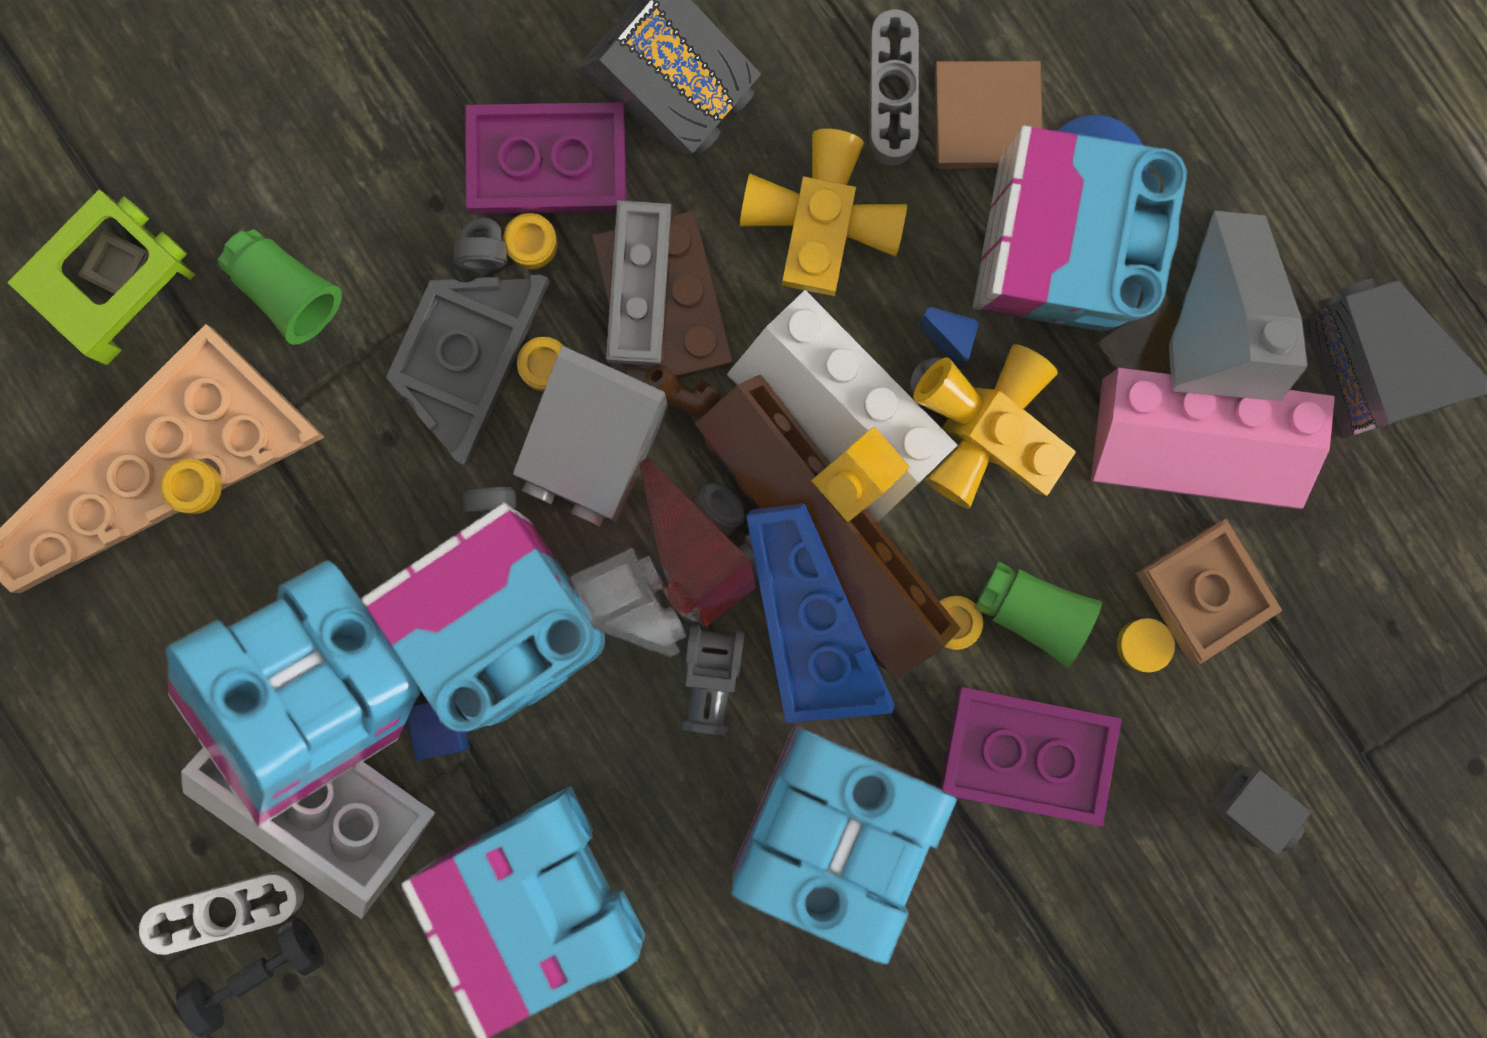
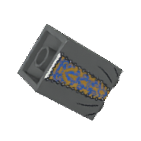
(671, 72)
(1387, 358)

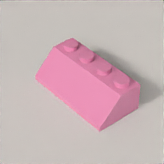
(1210, 442)

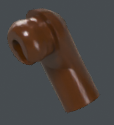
(678, 396)

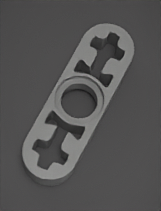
(908, 51)

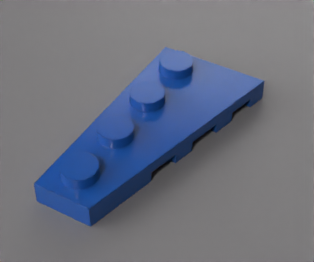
(812, 630)

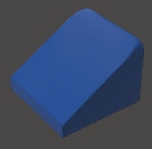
(950, 333)
(431, 736)

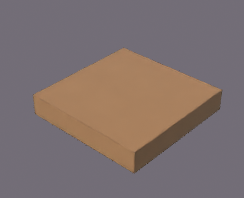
(983, 109)
(1208, 592)

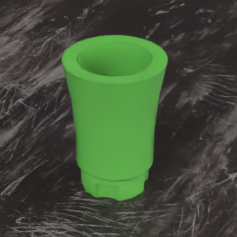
(280, 286)
(1039, 612)

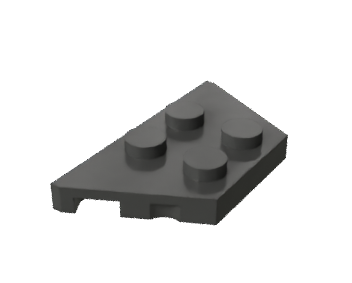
(463, 353)

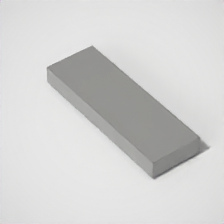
(638, 283)

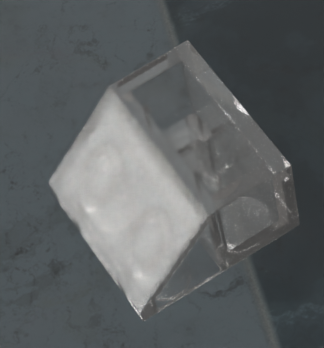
(624, 602)

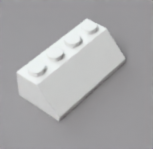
(841, 393)
(339, 838)

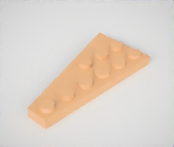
(195, 407)

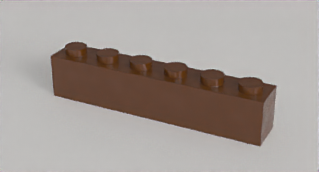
(775, 469)

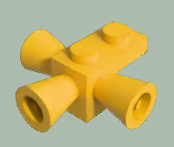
(823, 214)
(993, 426)

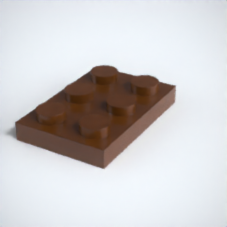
(692, 319)

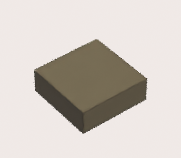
(112, 262)

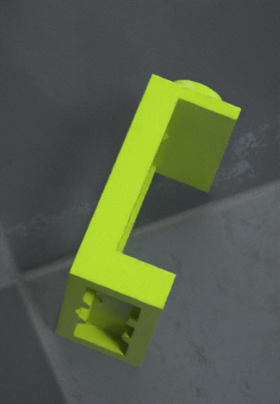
(71, 311)

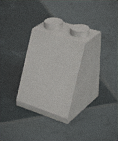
(590, 437)

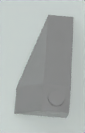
(1238, 316)

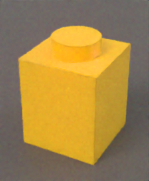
(861, 474)

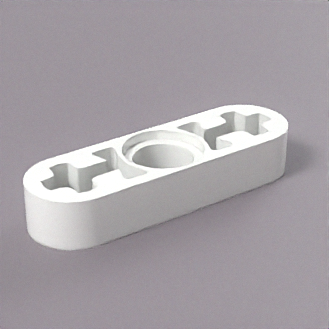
(181, 908)

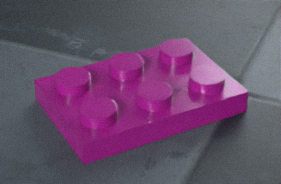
(545, 157)
(1030, 756)

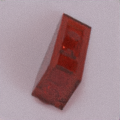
(699, 562)

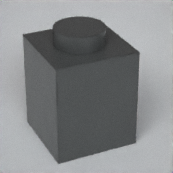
(1261, 810)

